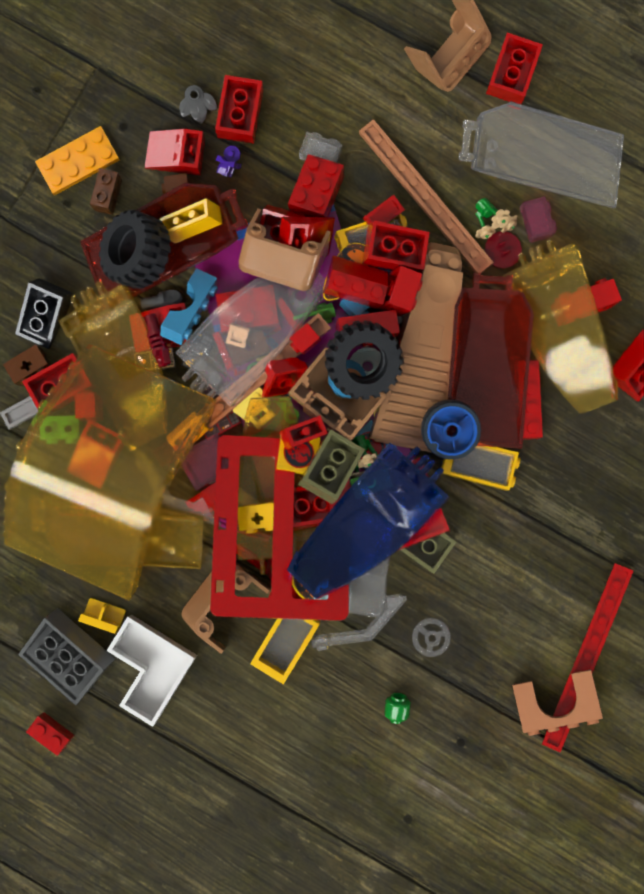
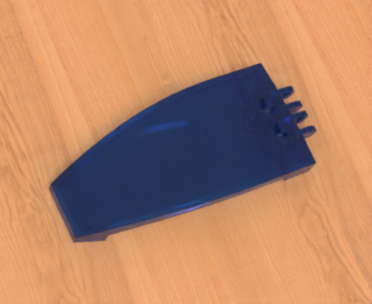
(369, 522)

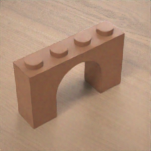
(534, 718)

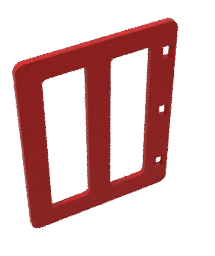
(280, 603)

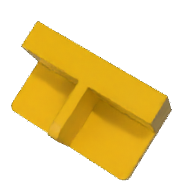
(103, 616)

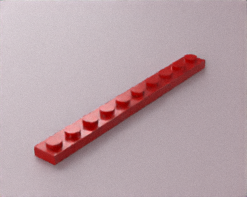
(591, 647)

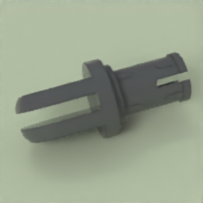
(162, 299)

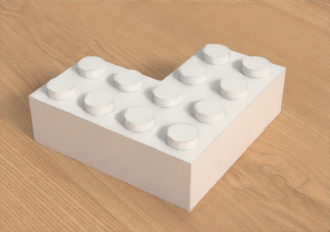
(160, 665)

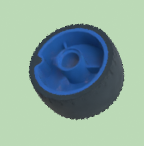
(437, 421)

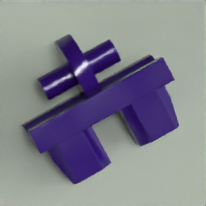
(228, 162)

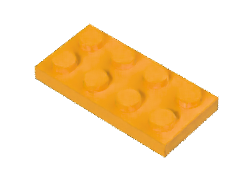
(77, 160)

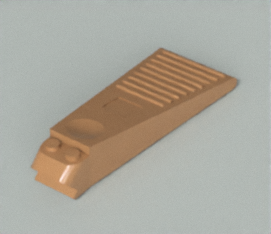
(426, 352)

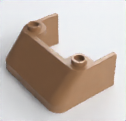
(458, 52)
(280, 261)
(199, 605)

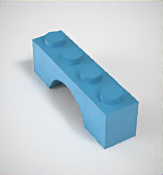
(179, 324)

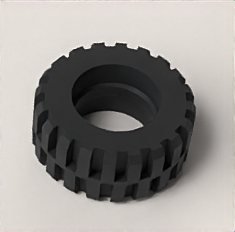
(151, 244)
(384, 374)

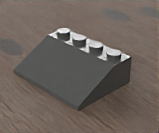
(66, 656)

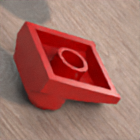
(282, 375)

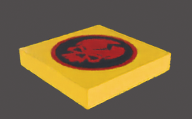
(298, 456)

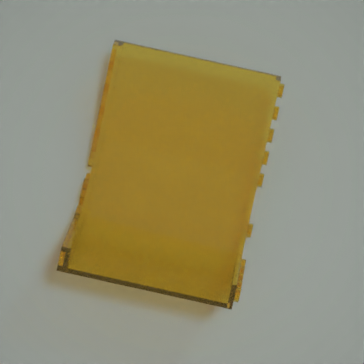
(99, 468)

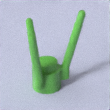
(326, 311)

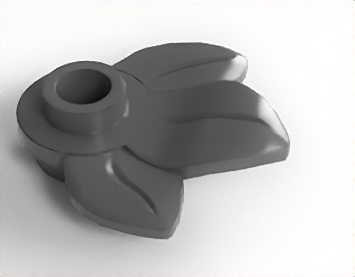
(197, 106)

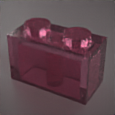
(538, 219)

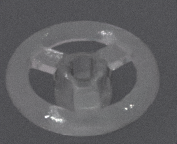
(430, 644)

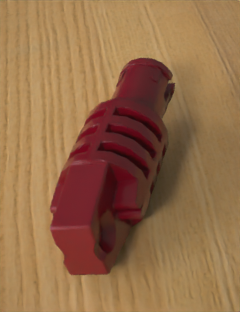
(157, 343)

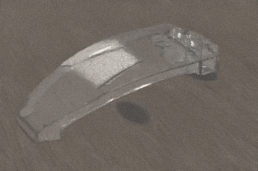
(245, 335)

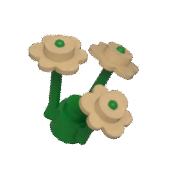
(501, 219)
(367, 459)

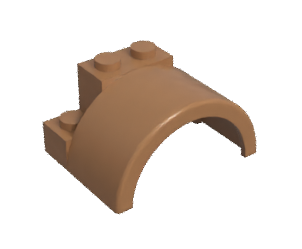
(332, 408)

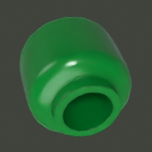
(397, 708)

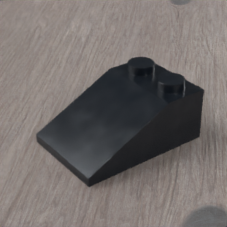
(41, 310)

